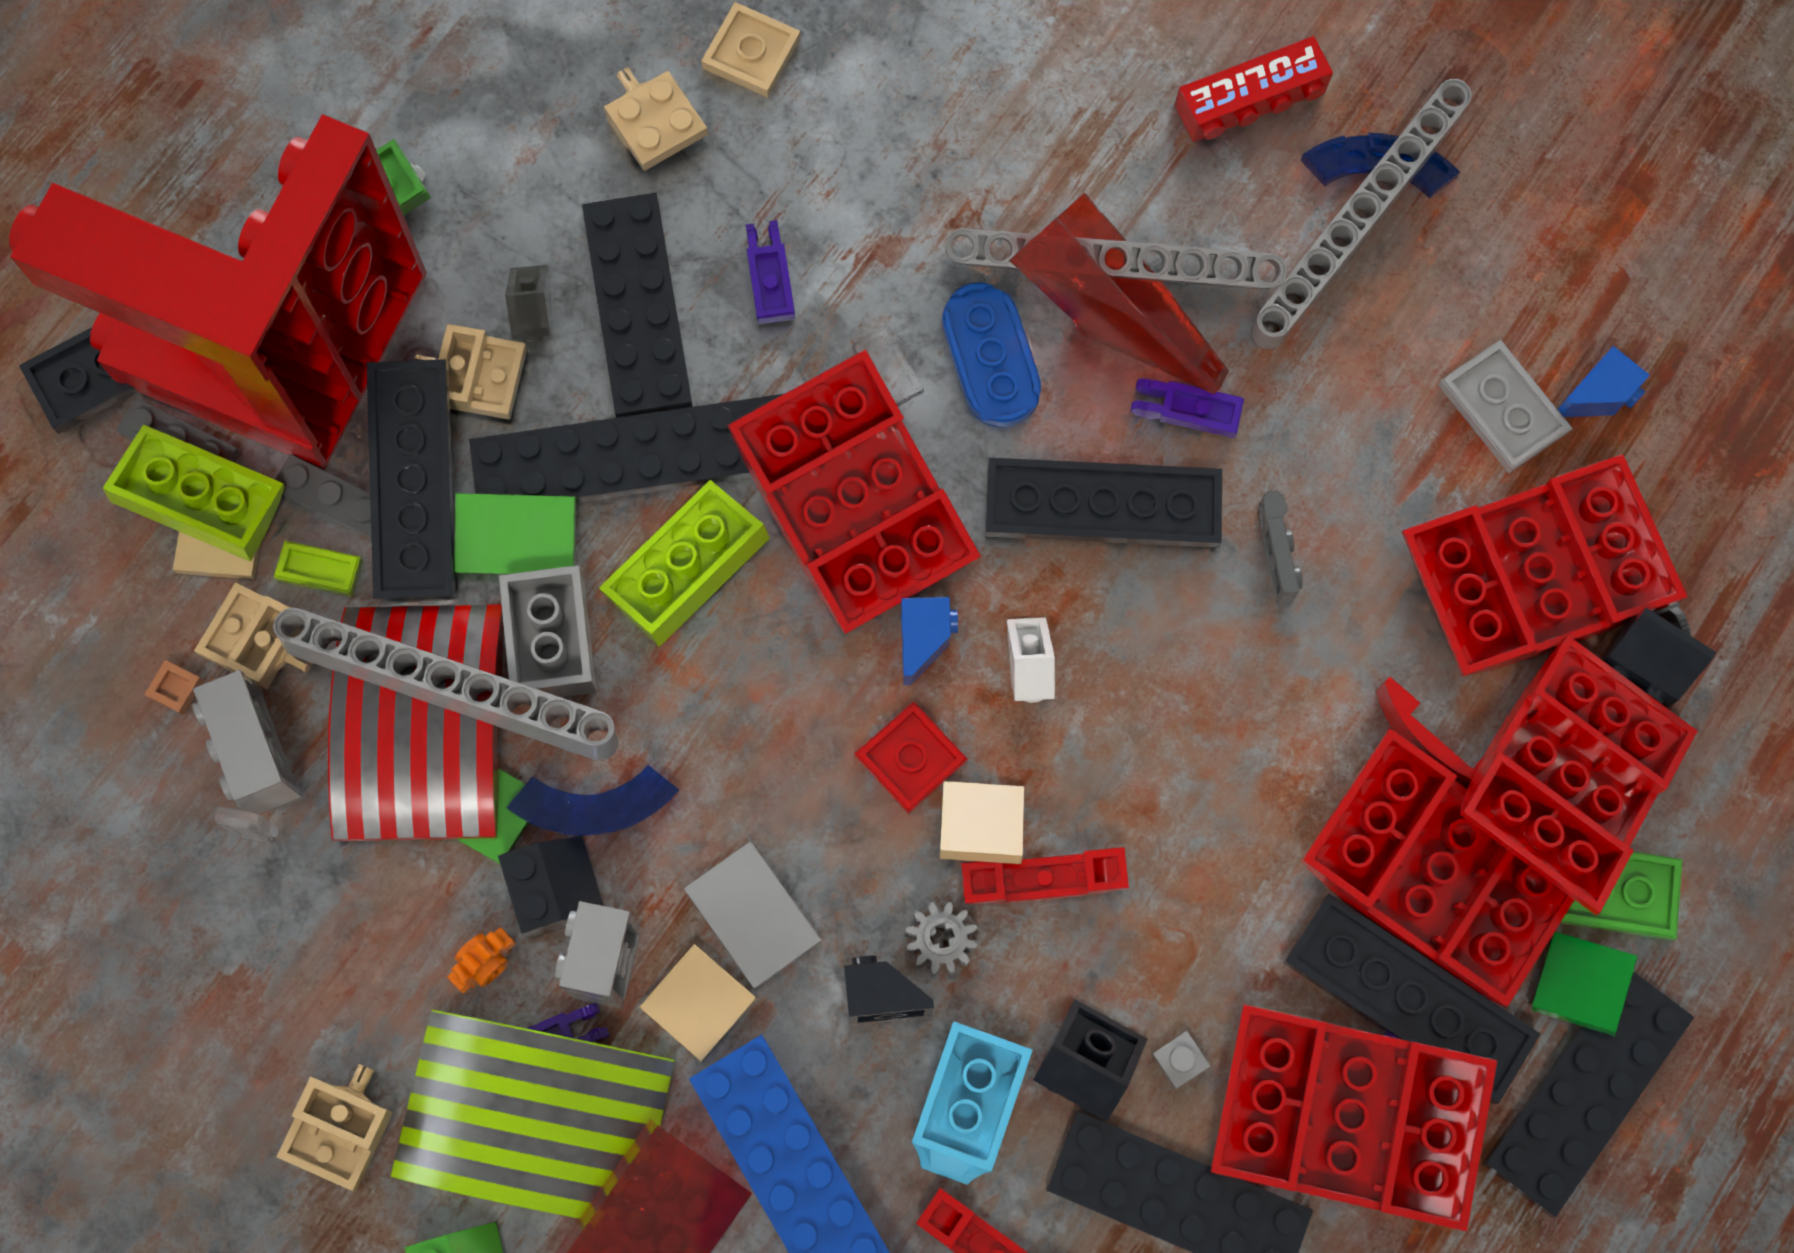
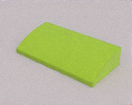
(195, 492)
(685, 562)

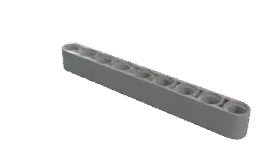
(1370, 198)
(1133, 254)
(432, 670)

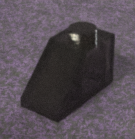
(529, 303)

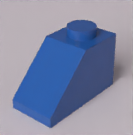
(1606, 388)
(925, 633)

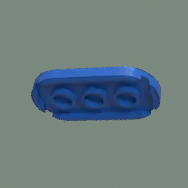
(991, 355)

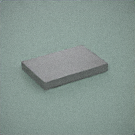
(1504, 406)
(752, 915)

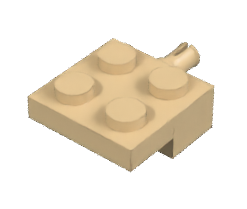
(653, 118)
(481, 370)
(245, 637)
(335, 1130)

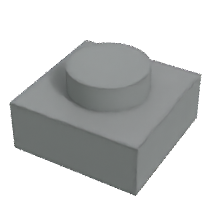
(1180, 1060)

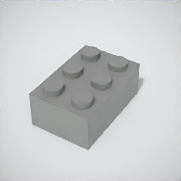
(548, 631)
(245, 743)
(598, 954)

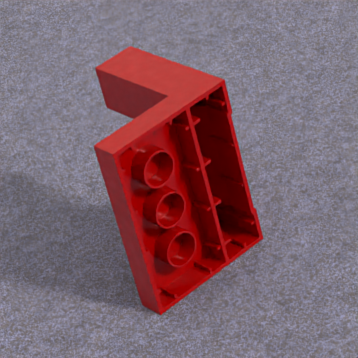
(252, 342)

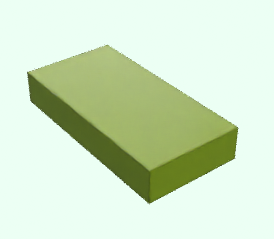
(318, 568)

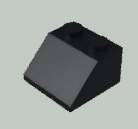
(1657, 656)
(548, 883)
(882, 993)
(1091, 1060)

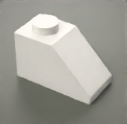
(1031, 659)

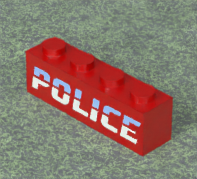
(1253, 89)

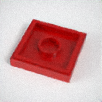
(911, 757)

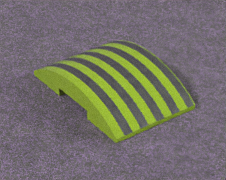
(524, 1113)

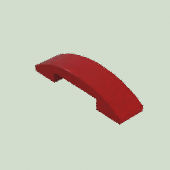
(1397, 707)
(1045, 877)
(962, 1229)

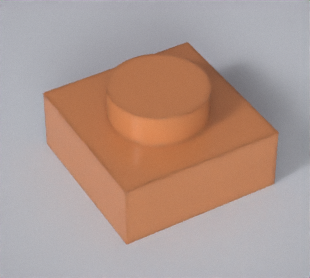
(173, 687)

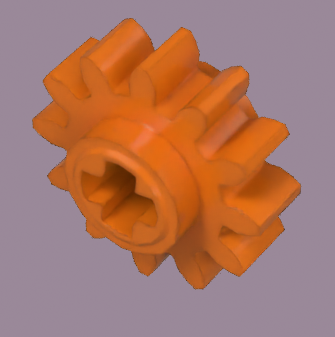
(481, 960)

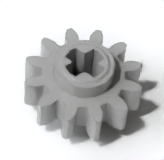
(956, 945)

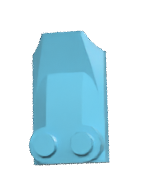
(969, 1103)

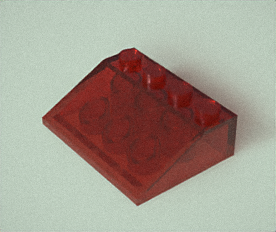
(658, 1202)

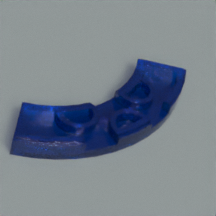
(1362, 153)
(595, 813)

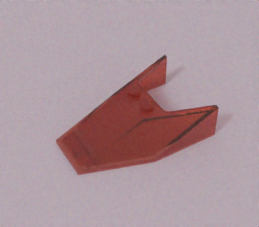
(1120, 313)

